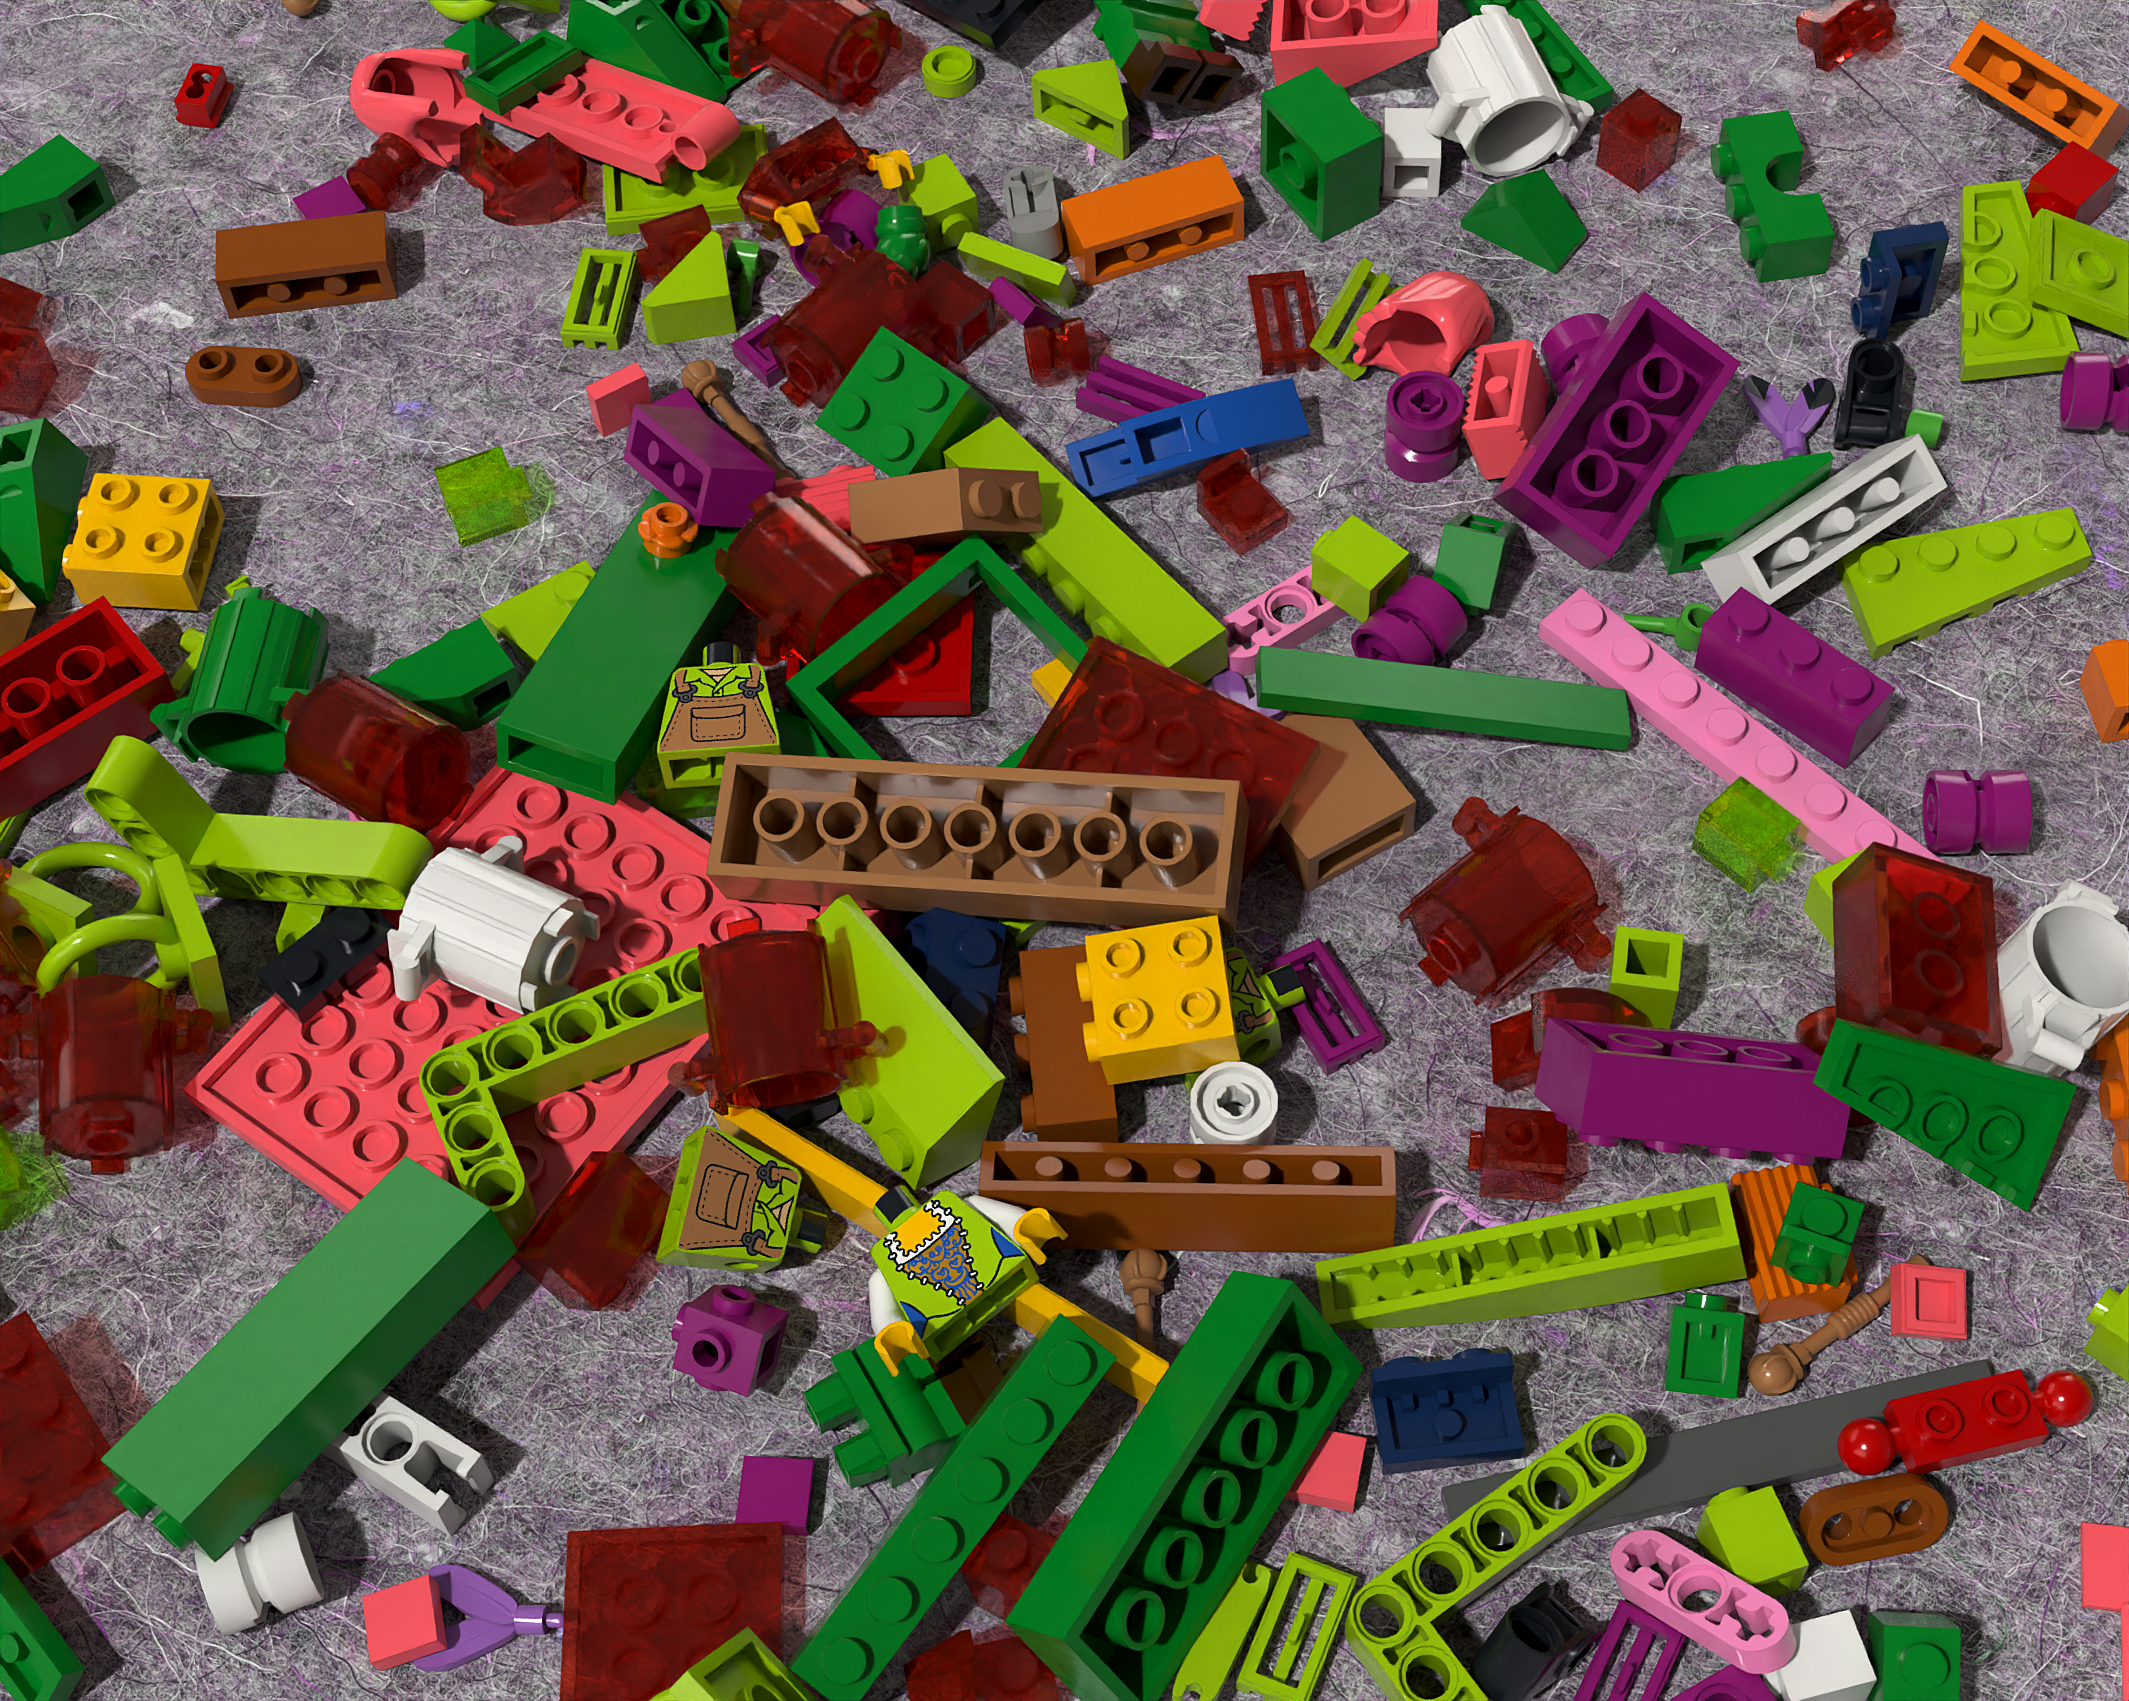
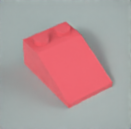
(1349, 36)

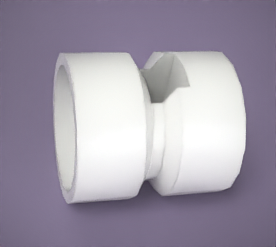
(1233, 1106)
(260, 1573)

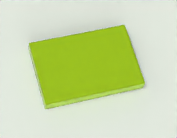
(637, 200)

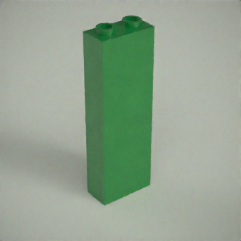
(608, 670)
(307, 1359)

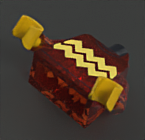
(805, 174)

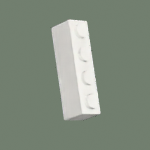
(1827, 522)

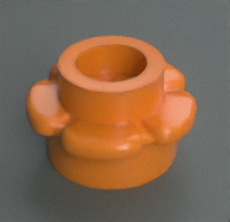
(667, 530)

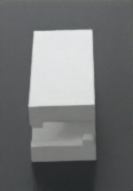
(405, 1477)

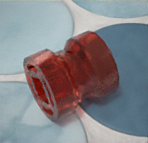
(386, 170)
(1056, 350)

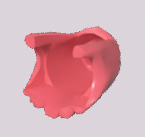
(417, 98)
(1425, 325)

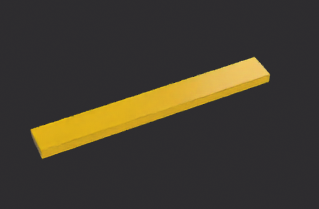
(854, 1197)

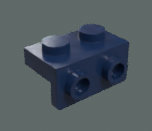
(1899, 277)
(960, 964)
(1445, 1411)

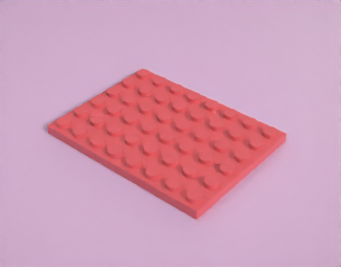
(344, 1089)

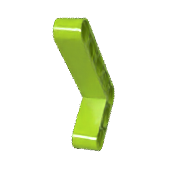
(252, 854)
(553, 1068)
(1479, 1568)

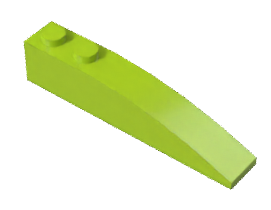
(1540, 1264)

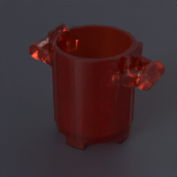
(820, 44)
(837, 320)
(806, 577)
(377, 753)
(1506, 904)
(772, 1022)
(105, 1065)

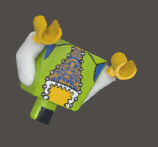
(948, 1269)

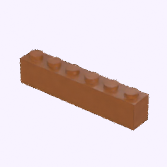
(1200, 1194)

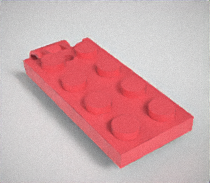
(626, 120)

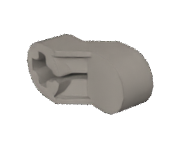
(1033, 211)

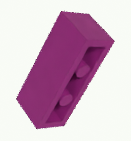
(696, 464)
(1793, 677)

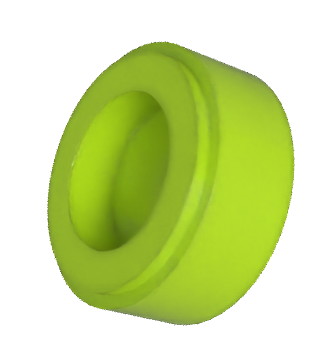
(949, 71)

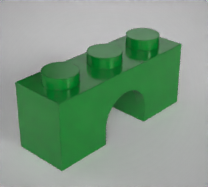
(1778, 231)

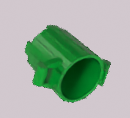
(244, 677)

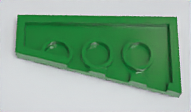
(1956, 1105)

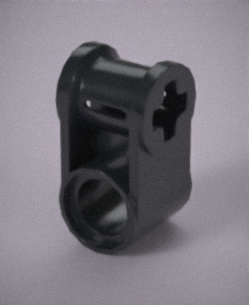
(1870, 395)
(1532, 1648)

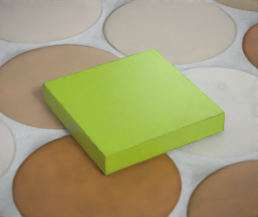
(2079, 271)

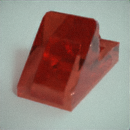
(979, 1672)

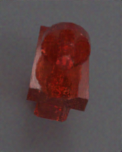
(1845, 29)

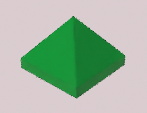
(482, 41)

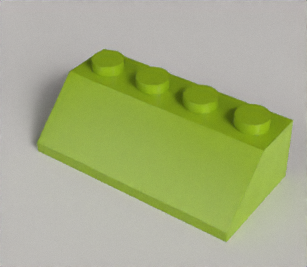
(933, 1086)

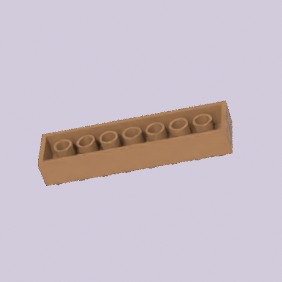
(979, 840)

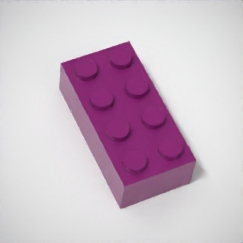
(1616, 431)
(1689, 1090)

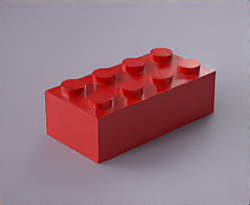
(69, 699)

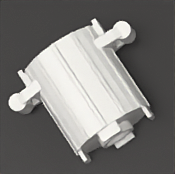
(1500, 96)
(489, 930)
(2063, 980)

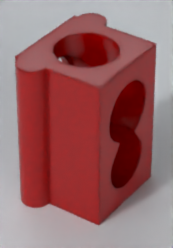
(201, 101)

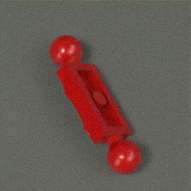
(1965, 1422)

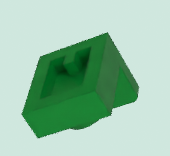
(1816, 1235)
(1703, 1347)

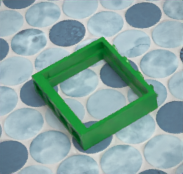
(902, 619)

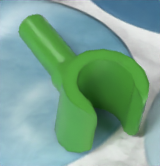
(745, 258)
(1926, 424)
(1685, 629)

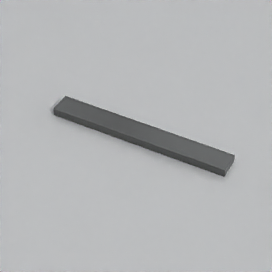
(1703, 1461)

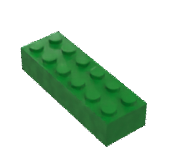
(1187, 1493)

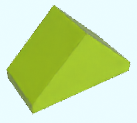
(1084, 103)
(692, 298)

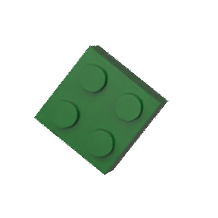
(1321, 153)
(902, 408)

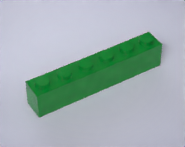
(951, 1512)

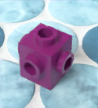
(728, 1339)

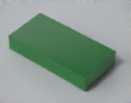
(523, 72)

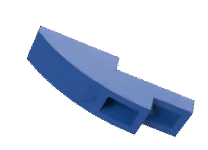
(1187, 438)

